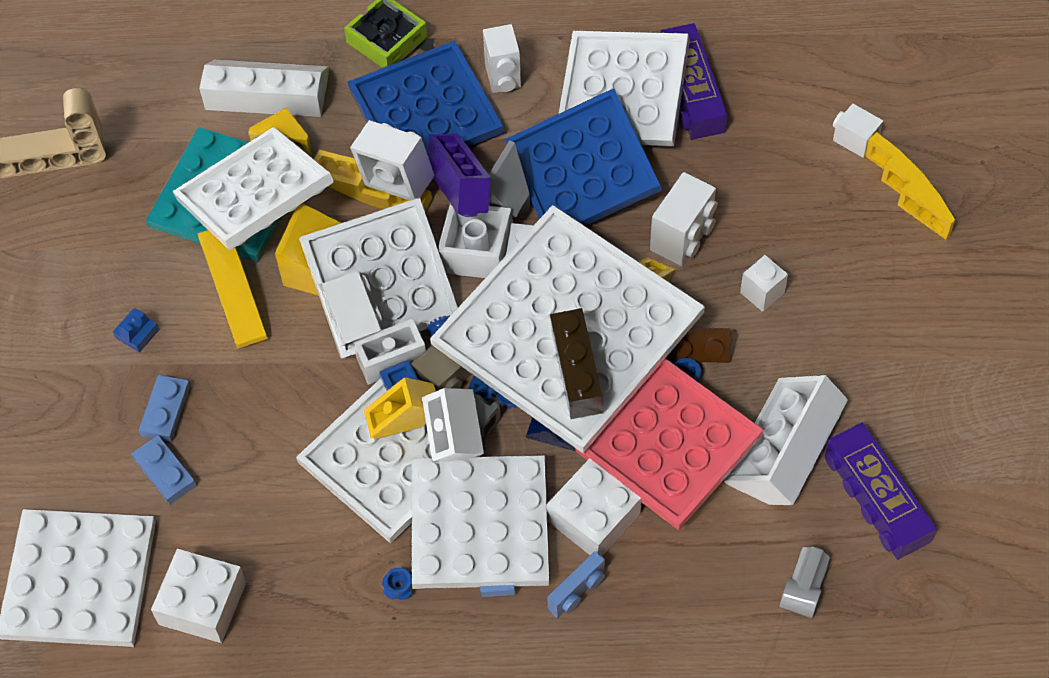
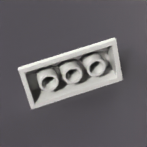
(264, 87)
(794, 433)

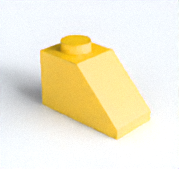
(398, 408)

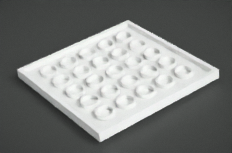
(560, 267)

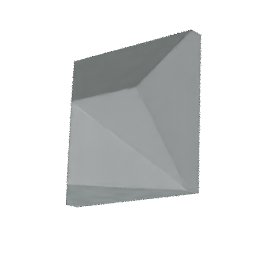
(508, 182)

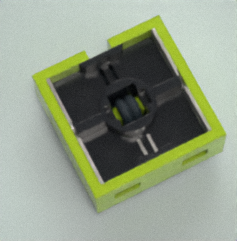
(386, 32)

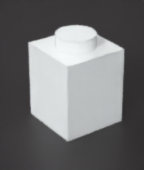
(855, 128)
(763, 283)

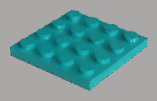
(172, 217)

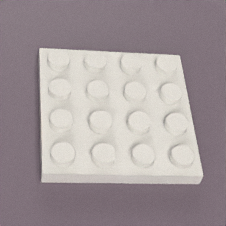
(640, 67)
(252, 188)
(396, 257)
(368, 472)
(479, 522)
(77, 578)

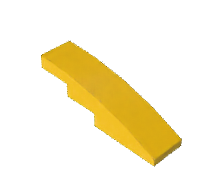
(350, 182)
(915, 190)
(233, 291)

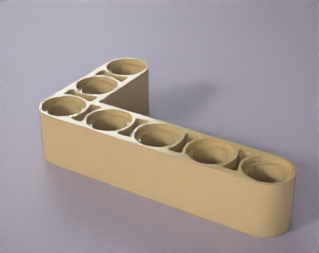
(57, 149)

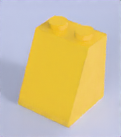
(289, 253)

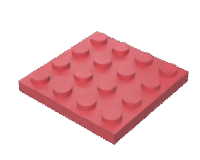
(673, 443)

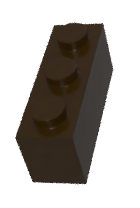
(576, 363)

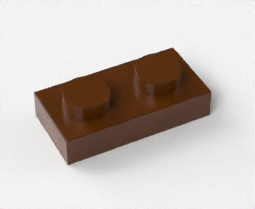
(703, 345)

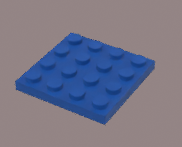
(428, 96)
(585, 161)

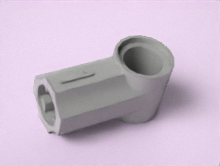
(804, 588)

